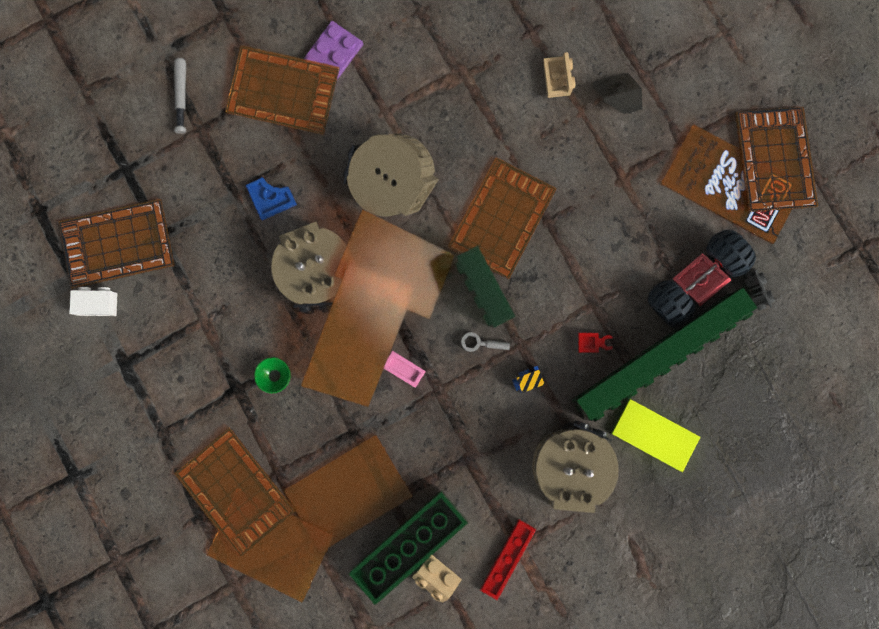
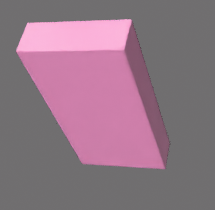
(404, 369)

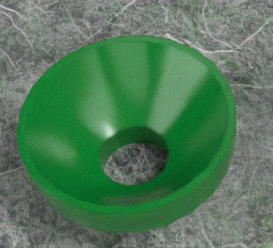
(263, 371)

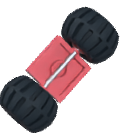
(702, 278)

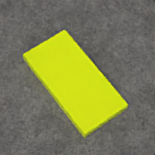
(655, 435)

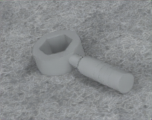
(489, 343)

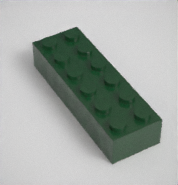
(408, 547)

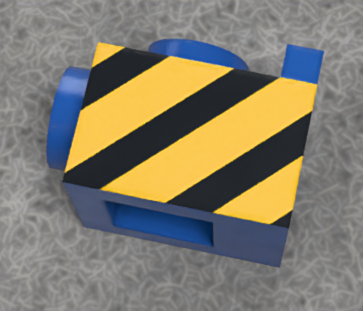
(527, 380)

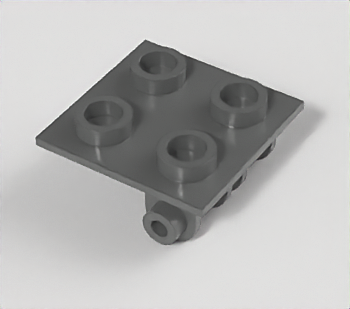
(767, 297)

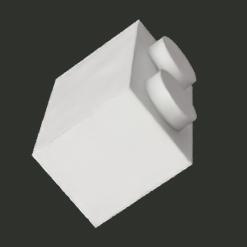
(93, 303)

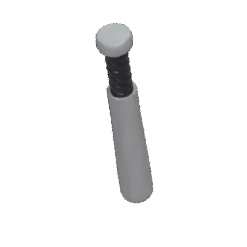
(180, 86)

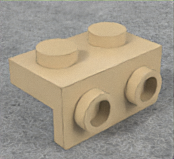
(558, 75)
(436, 579)

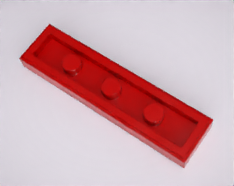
(507, 559)

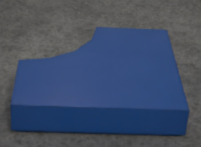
(269, 199)

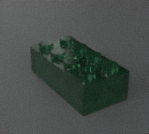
(485, 287)

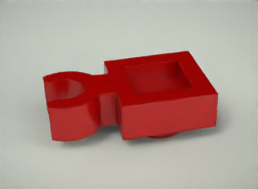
(590, 342)

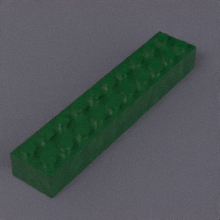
(663, 354)

